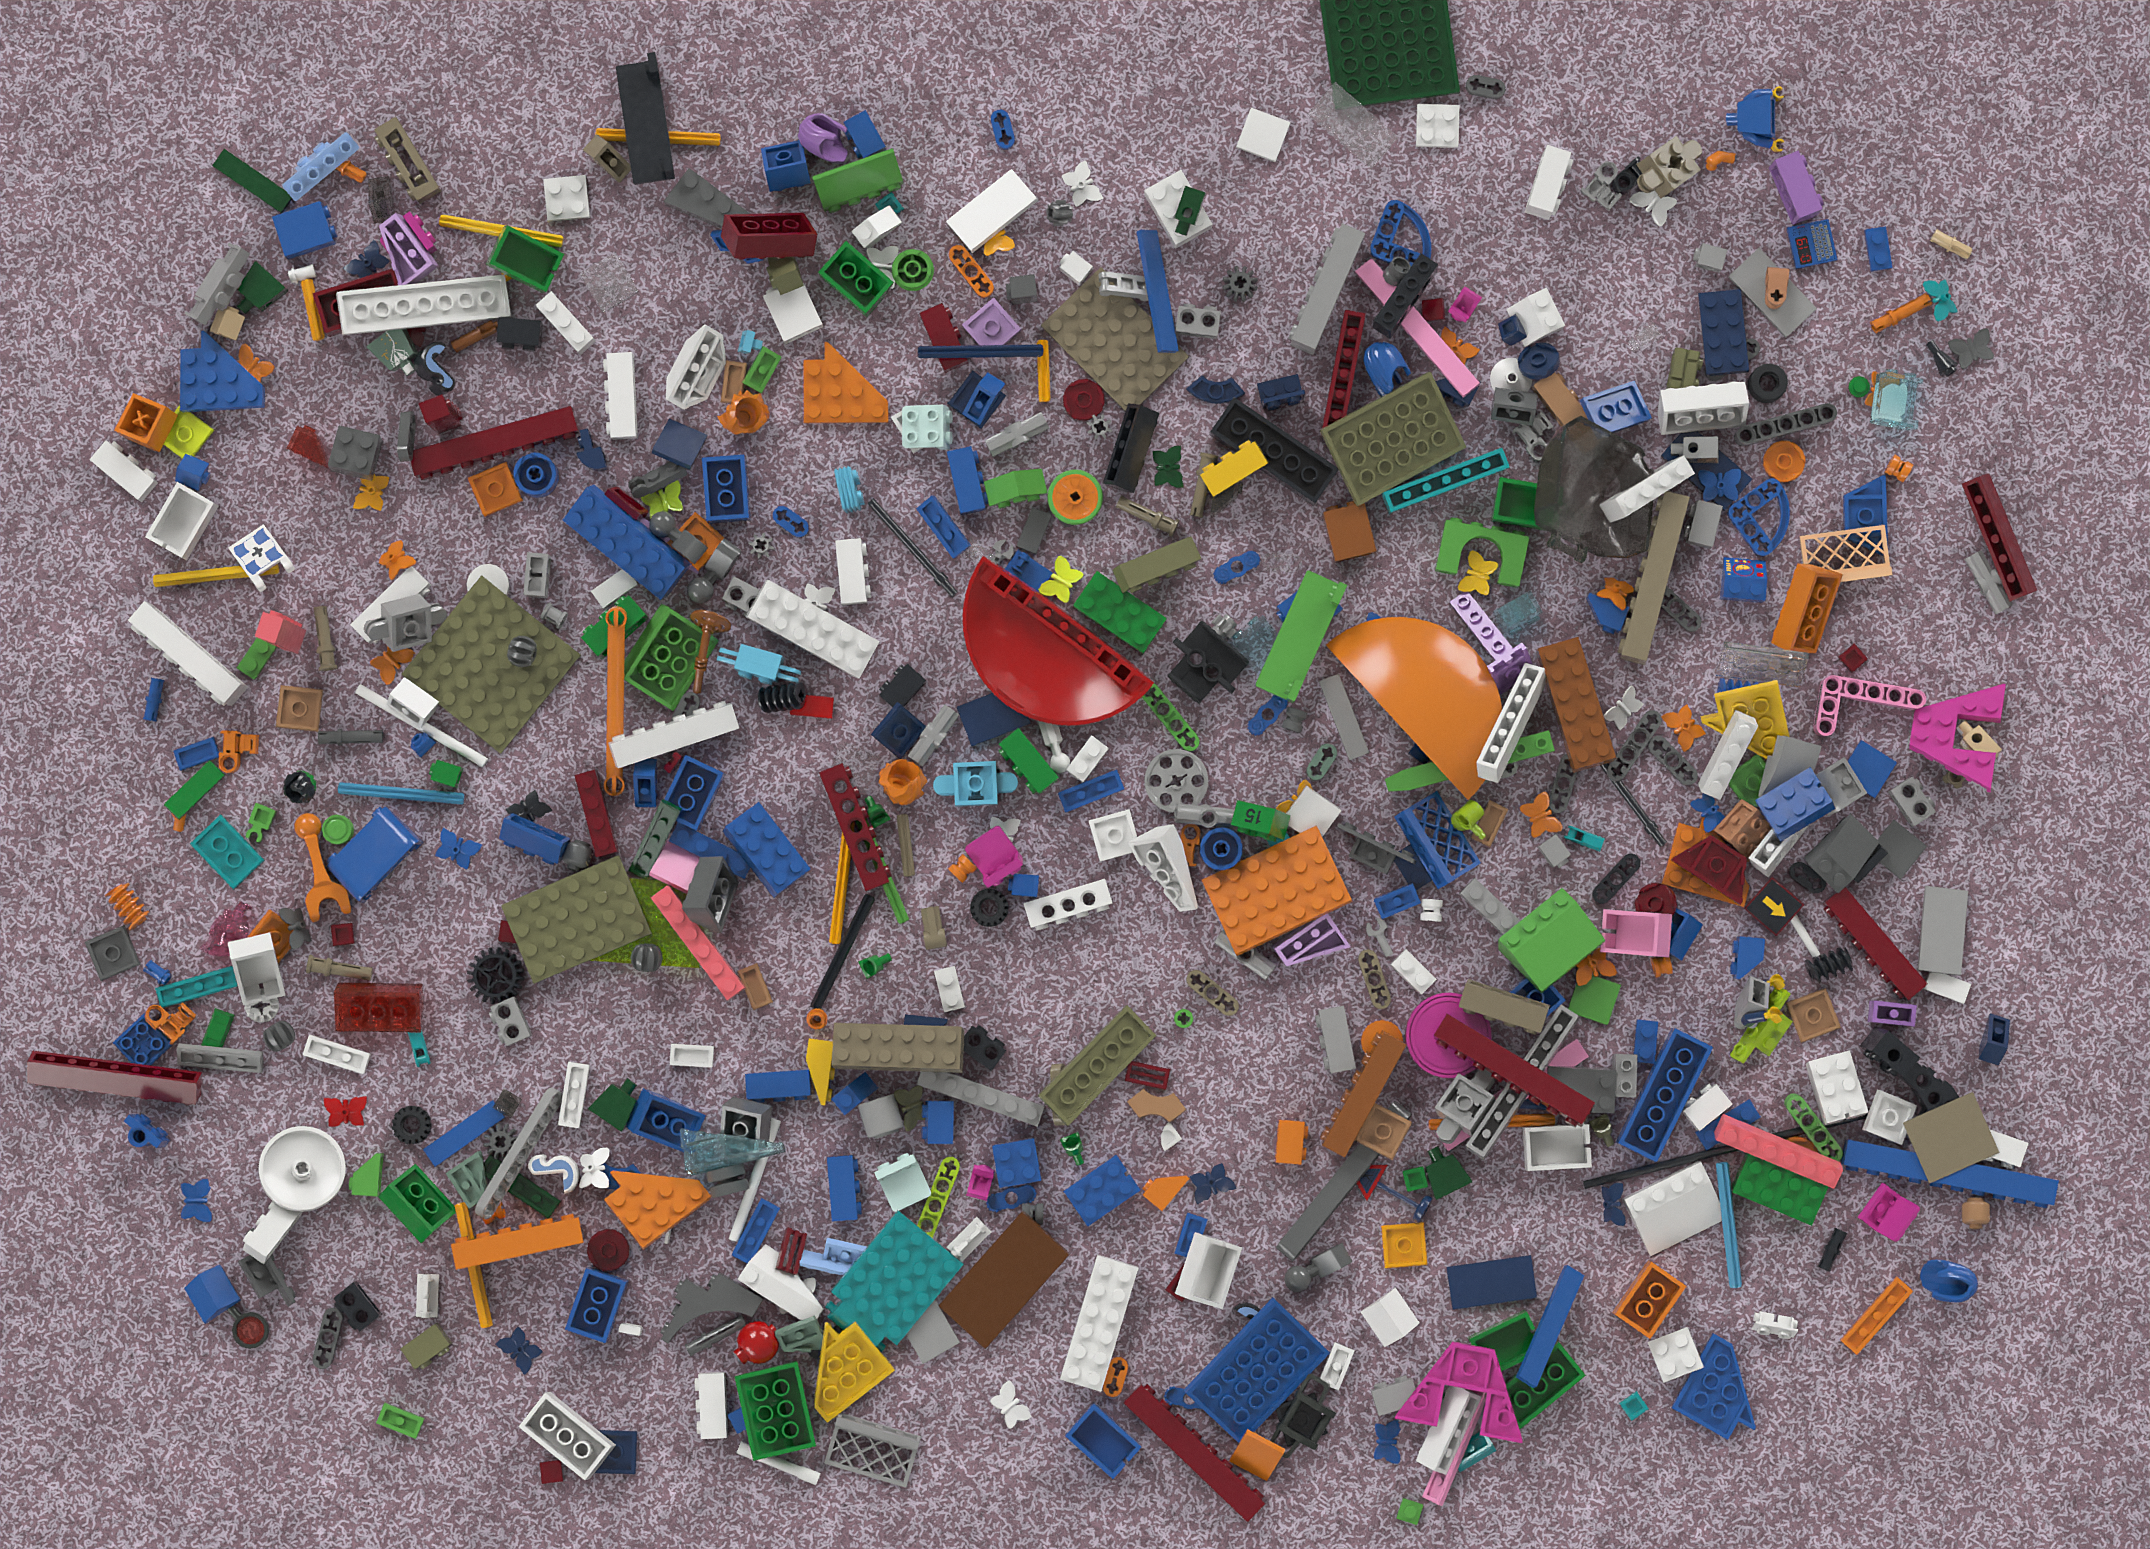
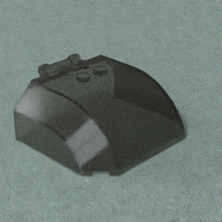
(1578, 474)

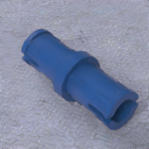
(153, 699)

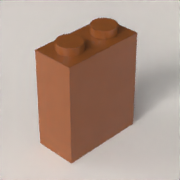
(1348, 531)

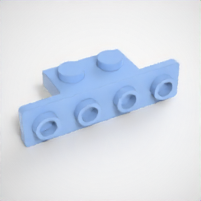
(319, 165)
(836, 1259)

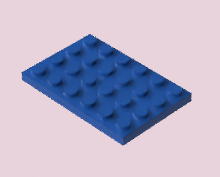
(1256, 1370)

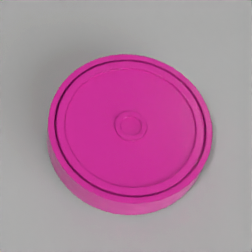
(1421, 1029)

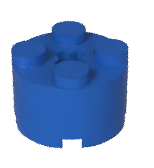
(532, 464)
(1218, 837)

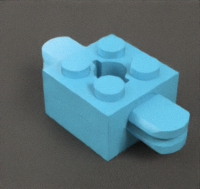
(759, 663)
(975, 783)

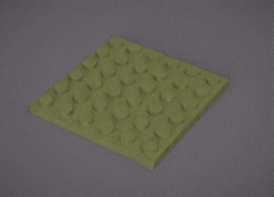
(471, 671)

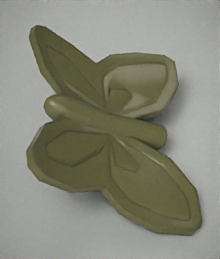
(913, 1105)

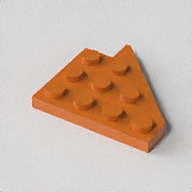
(839, 392)
(1681, 879)
(653, 1203)

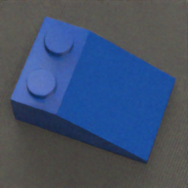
(662, 1119)

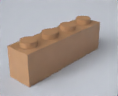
(1558, 399)

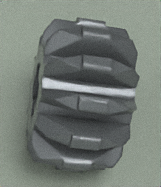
(1232, 280)
(494, 1140)

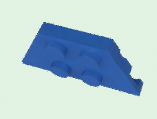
(1866, 508)

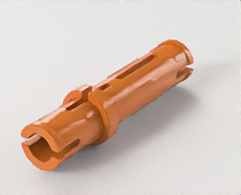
(1896, 315)

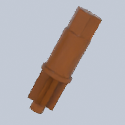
(474, 336)

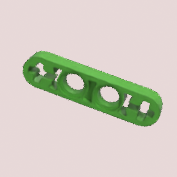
(1172, 715)
(1814, 1127)

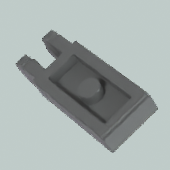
(656, 479)

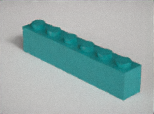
(1445, 480)

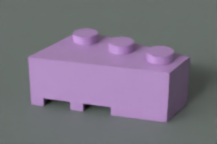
(406, 251)
(1310, 941)

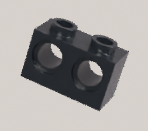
(978, 1052)
(362, 1302)

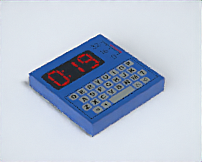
(1812, 244)

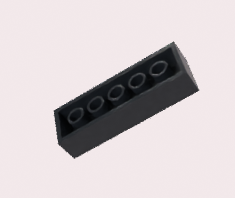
(1287, 458)

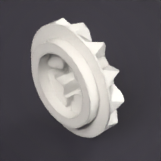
(268, 1012)

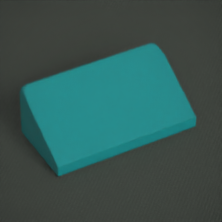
(1476, 1451)

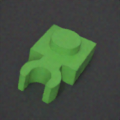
(261, 819)

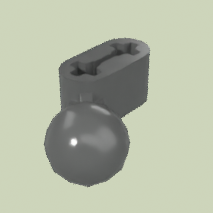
(663, 525)
(719, 565)
(1299, 1277)

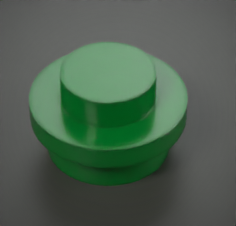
(1859, 386)

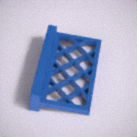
(1426, 847)

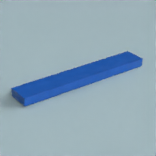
(1157, 291)
(1550, 1326)

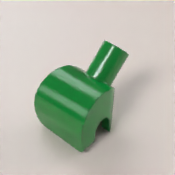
(876, 812)
(874, 964)
(1073, 1147)

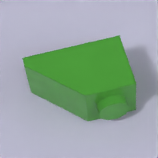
(368, 1177)

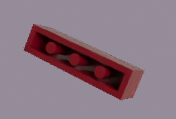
(441, 414)
(596, 813)

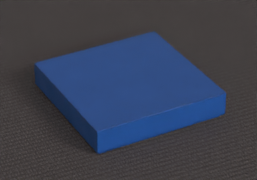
(1870, 767)

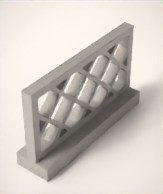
(878, 1432)

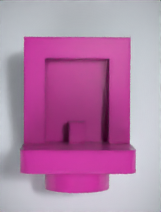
(1464, 305)
(980, 1182)

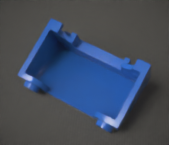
(373, 853)

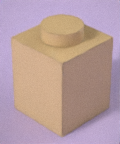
(227, 323)

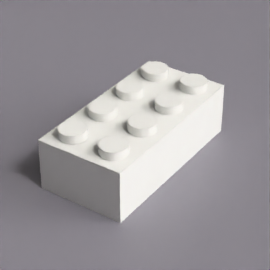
(1703, 408)
(567, 1435)

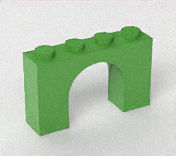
(1511, 547)

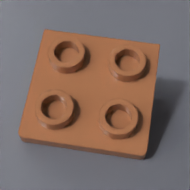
(1743, 828)

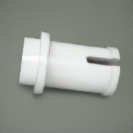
(301, 273)

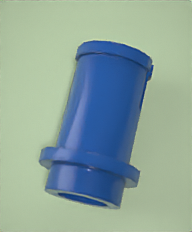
(154, 970)

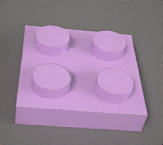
(991, 325)

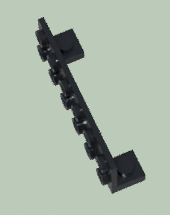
(645, 121)

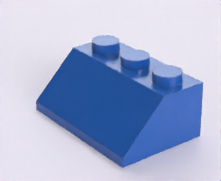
(533, 838)

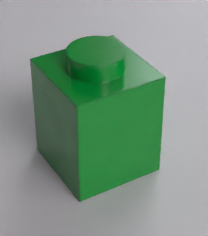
(446, 773)

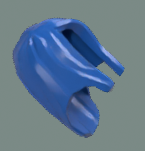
(1381, 363)
(1948, 1281)

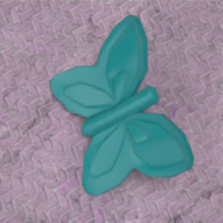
(1942, 296)

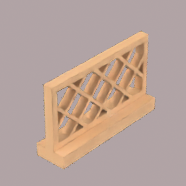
(1852, 573)

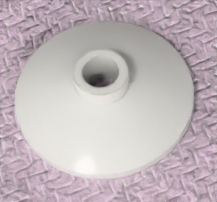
(1500, 374)

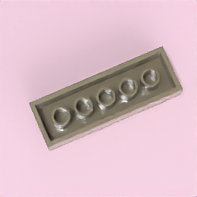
(898, 1047)

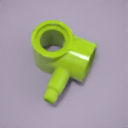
(1467, 817)

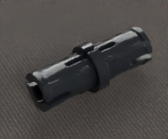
(1832, 1249)

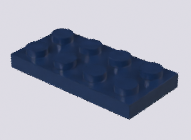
(1723, 332)

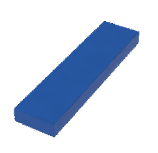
(463, 1133)

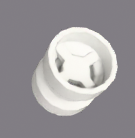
(1433, 905)

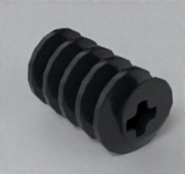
(782, 698)
(1829, 964)

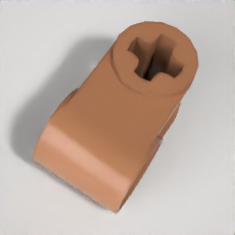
(1776, 283)

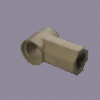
(933, 932)

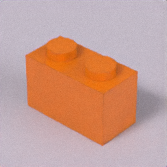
(1290, 1142)

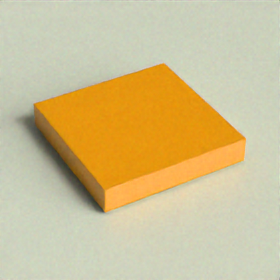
(1404, 1245)

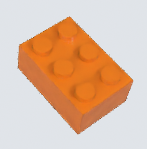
(1649, 1299)

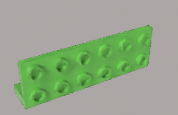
(1300, 636)

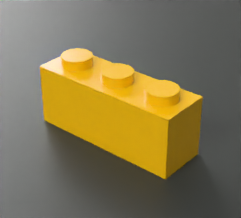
(1233, 467)

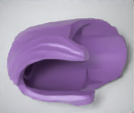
(822, 138)

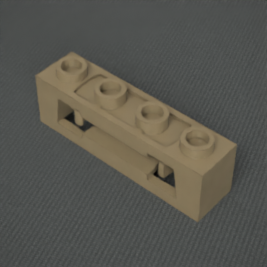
(389, 131)

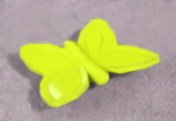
(1062, 582)

